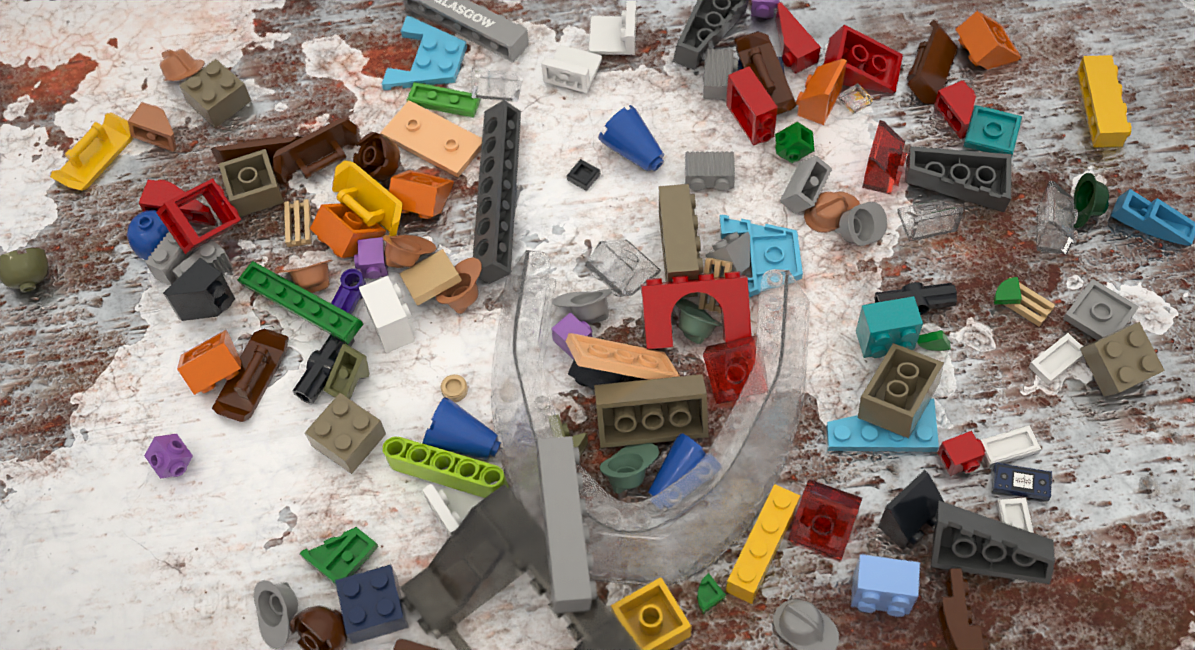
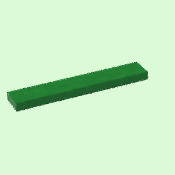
(300, 302)

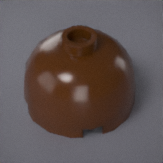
(378, 156)
(319, 629)

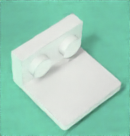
(614, 33)
(571, 68)
(450, 505)

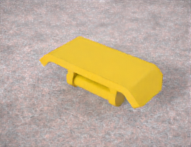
(94, 152)
(366, 197)

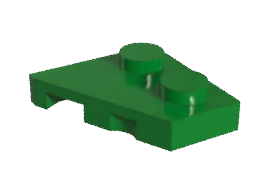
(341, 555)

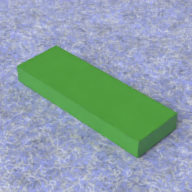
(443, 99)

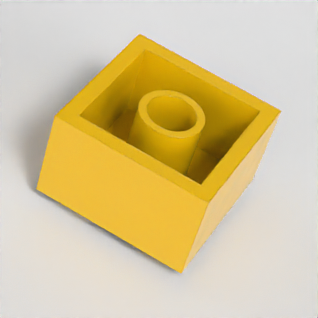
(652, 617)

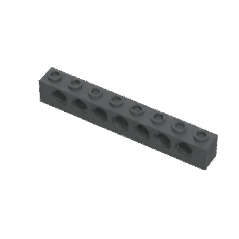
(497, 191)

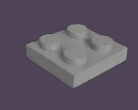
(1100, 311)

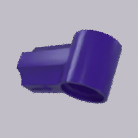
(347, 296)

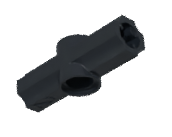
(926, 296)
(318, 370)

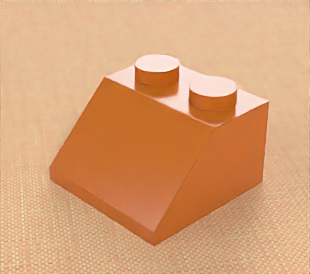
(986, 42)
(821, 91)
(421, 192)
(342, 229)
(209, 363)

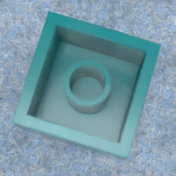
(888, 323)

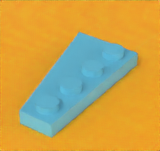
(860, 435)

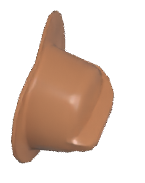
(179, 65)
(828, 210)
(406, 250)
(311, 278)
(466, 291)

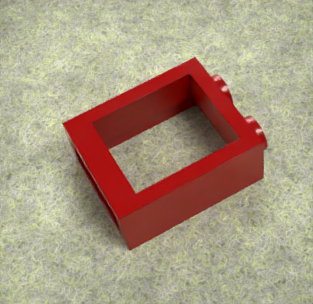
(751, 106)
(181, 228)

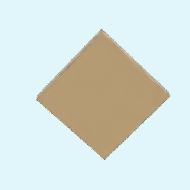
(430, 277)

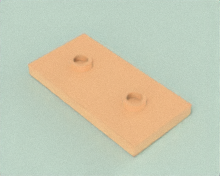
(433, 138)
(620, 358)

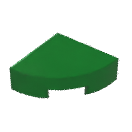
(1008, 292)
(934, 341)
(709, 594)

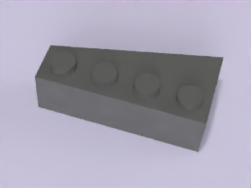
(706, 28)
(962, 174)
(989, 547)

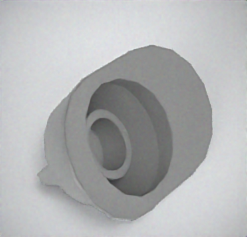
(863, 224)
(586, 306)
(275, 610)
(805, 626)

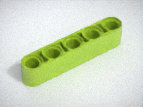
(436, 459)

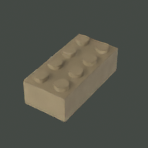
(679, 233)
(651, 410)

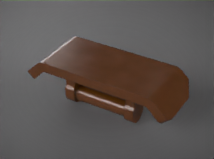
(758, 53)
(932, 65)
(243, 147)
(314, 147)
(259, 363)

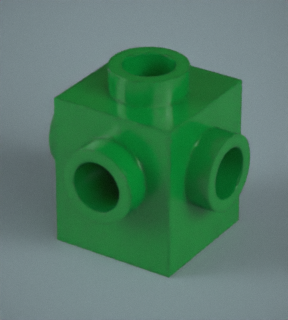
(794, 142)

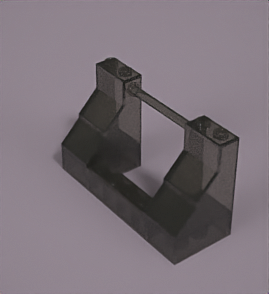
(485, 556)

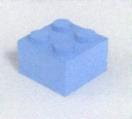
(885, 585)

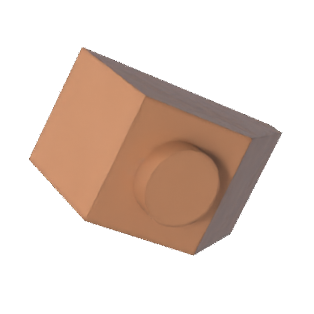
(152, 126)

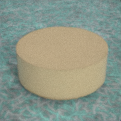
(454, 387)

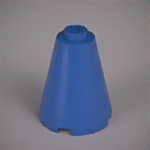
(632, 139)
(460, 432)
(680, 460)

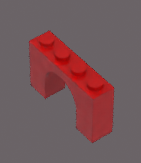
(661, 297)

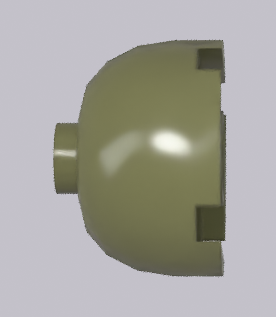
(23, 270)

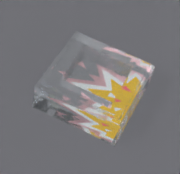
(855, 98)

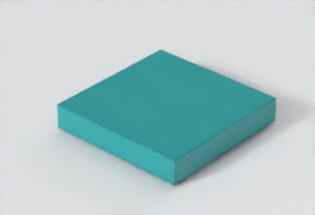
(992, 131)

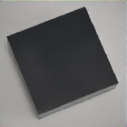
(583, 174)

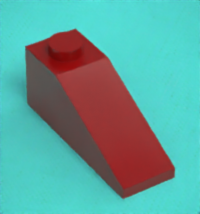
(796, 44)
(160, 191)

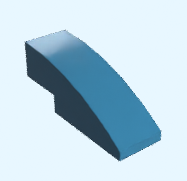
(1154, 218)

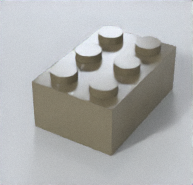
(900, 390)

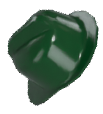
(1090, 198)

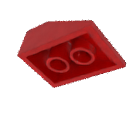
(868, 61)

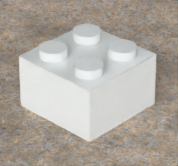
(388, 313)

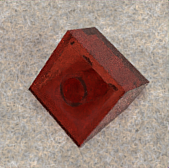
(884, 160)
(730, 367)
(825, 519)

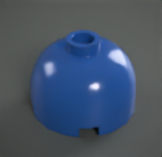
(145, 233)

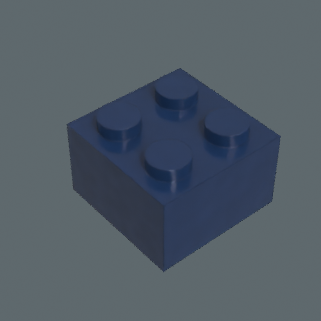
(371, 604)

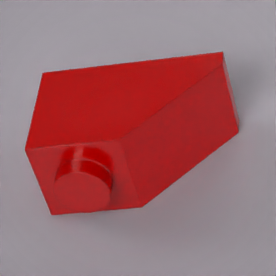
(956, 106)

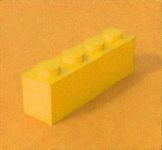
(1103, 101)
(762, 544)

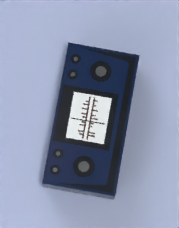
(1022, 481)

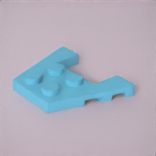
(436, 59)
(769, 249)

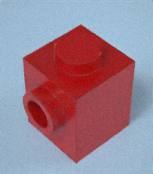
(961, 453)

